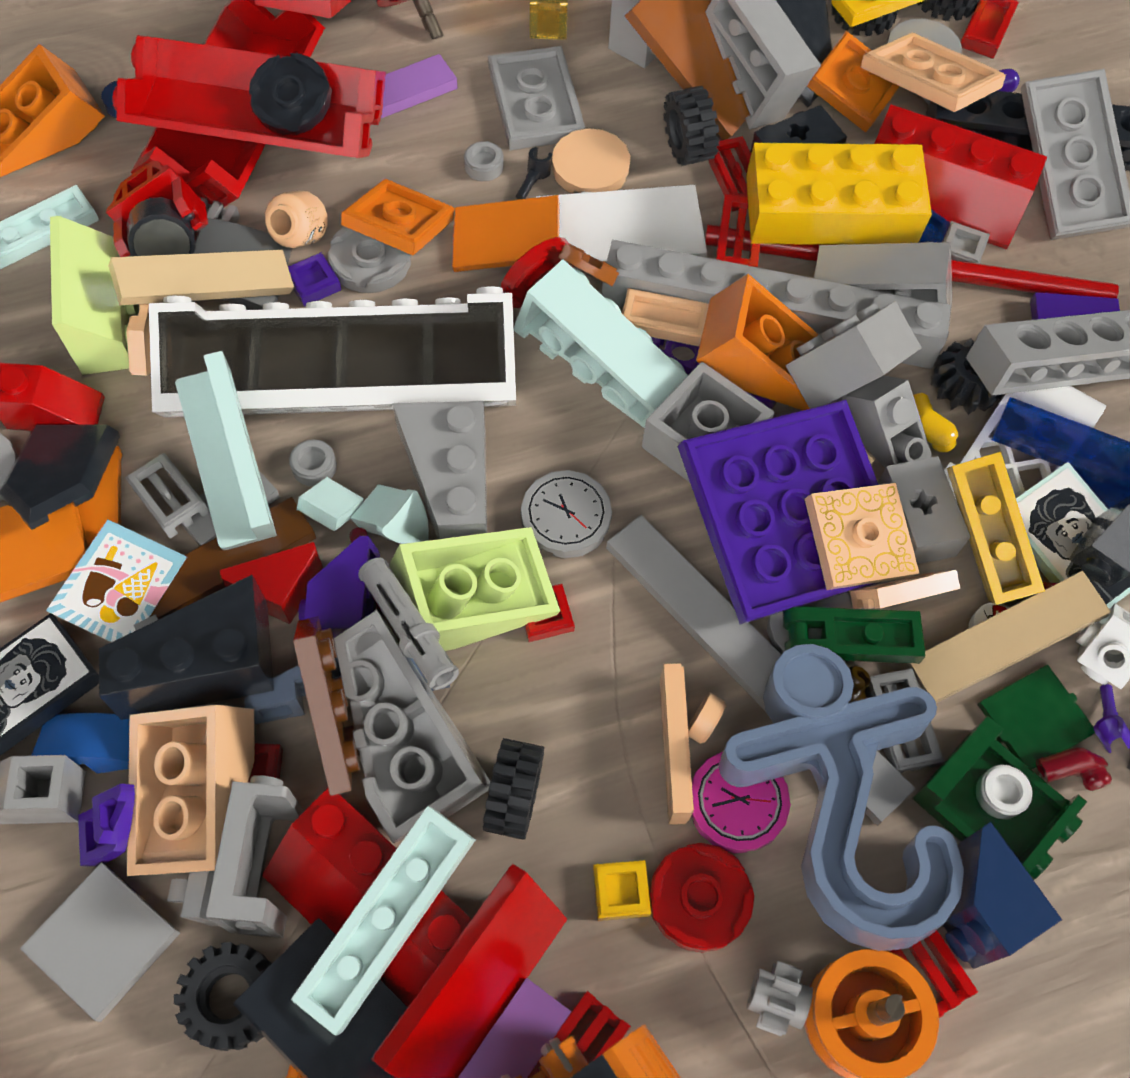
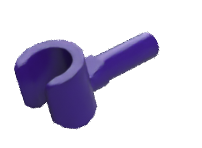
(1111, 724)

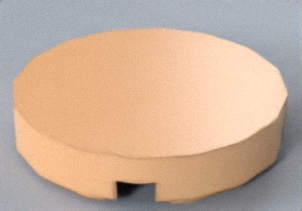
(590, 161)

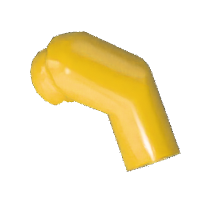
(937, 428)

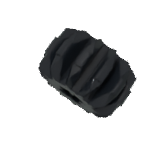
(959, 381)

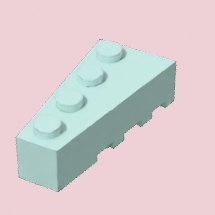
(598, 342)

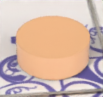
(706, 718)

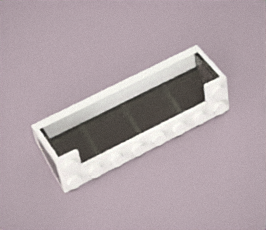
(340, 355)

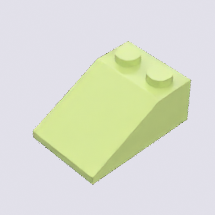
(476, 584)

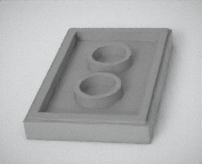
(535, 96)

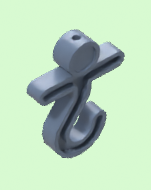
(838, 743)

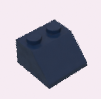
(998, 902)

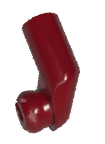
(1075, 762)

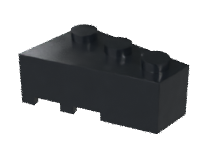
(192, 656)

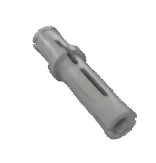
(417, 637)

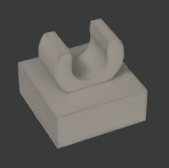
(194, 895)

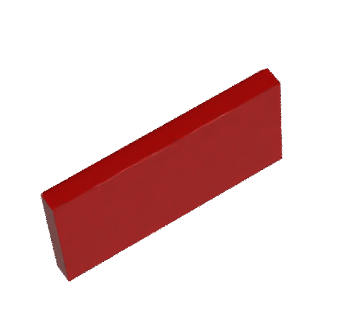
(473, 982)

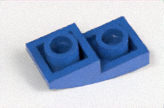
(87, 739)

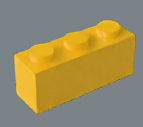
(995, 529)

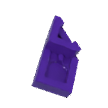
(106, 826)

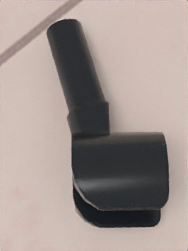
(536, 170)

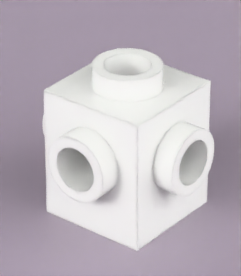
(1107, 648)

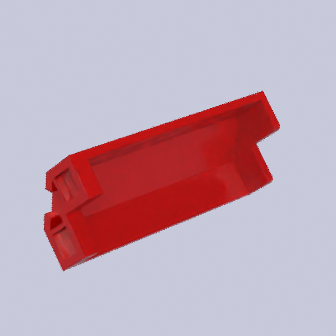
(208, 94)
(218, 165)

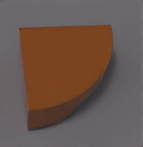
(589, 265)

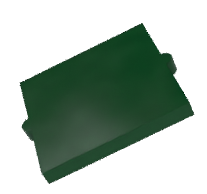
(1037, 717)

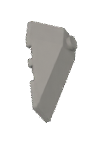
(402, 732)

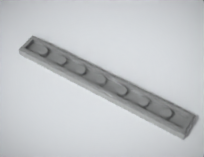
(717, 629)

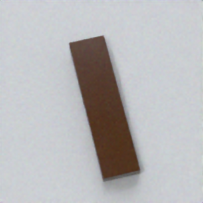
(200, 571)

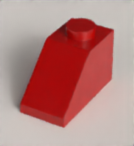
(44, 397)

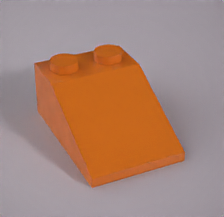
(43, 110)
(752, 339)

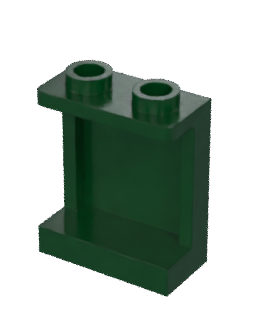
(953, 800)

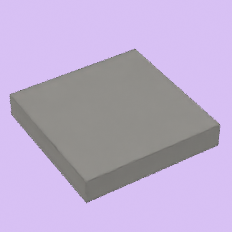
(100, 942)

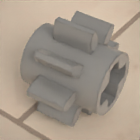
(779, 998)

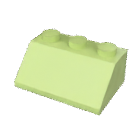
(85, 298)

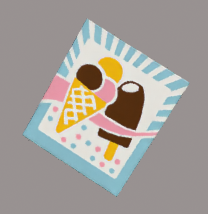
(116, 582)

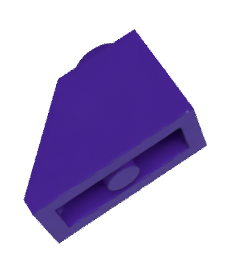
(337, 591)

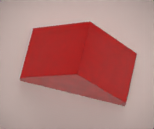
(280, 578)

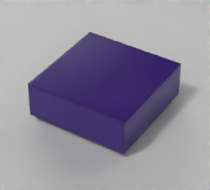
(313, 279)

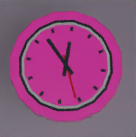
(738, 816)

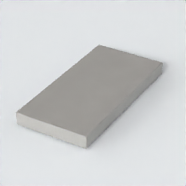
(1084, 170)

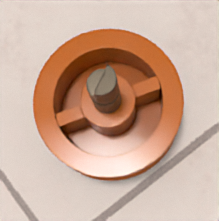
(872, 1016)

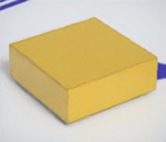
(621, 890)

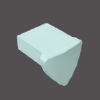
(394, 515)

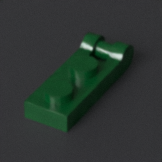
(859, 633)

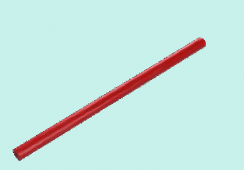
(961, 271)

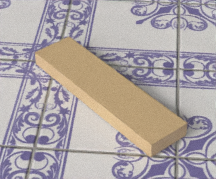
(200, 276)
(1010, 637)

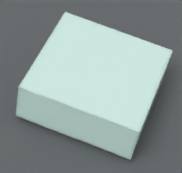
(329, 503)

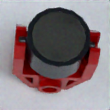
(156, 213)

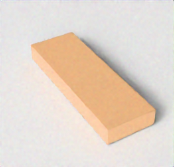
(676, 744)

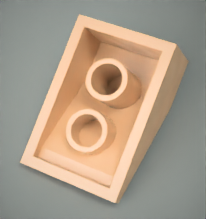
(183, 784)

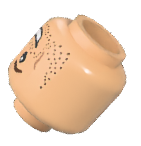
(296, 219)

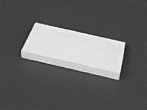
(647, 216)

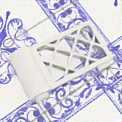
(1061, 401)

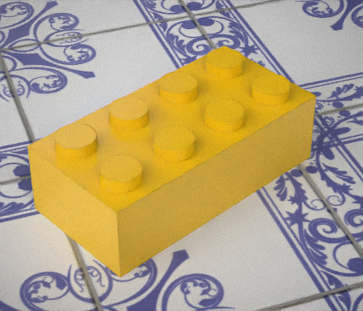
(837, 193)

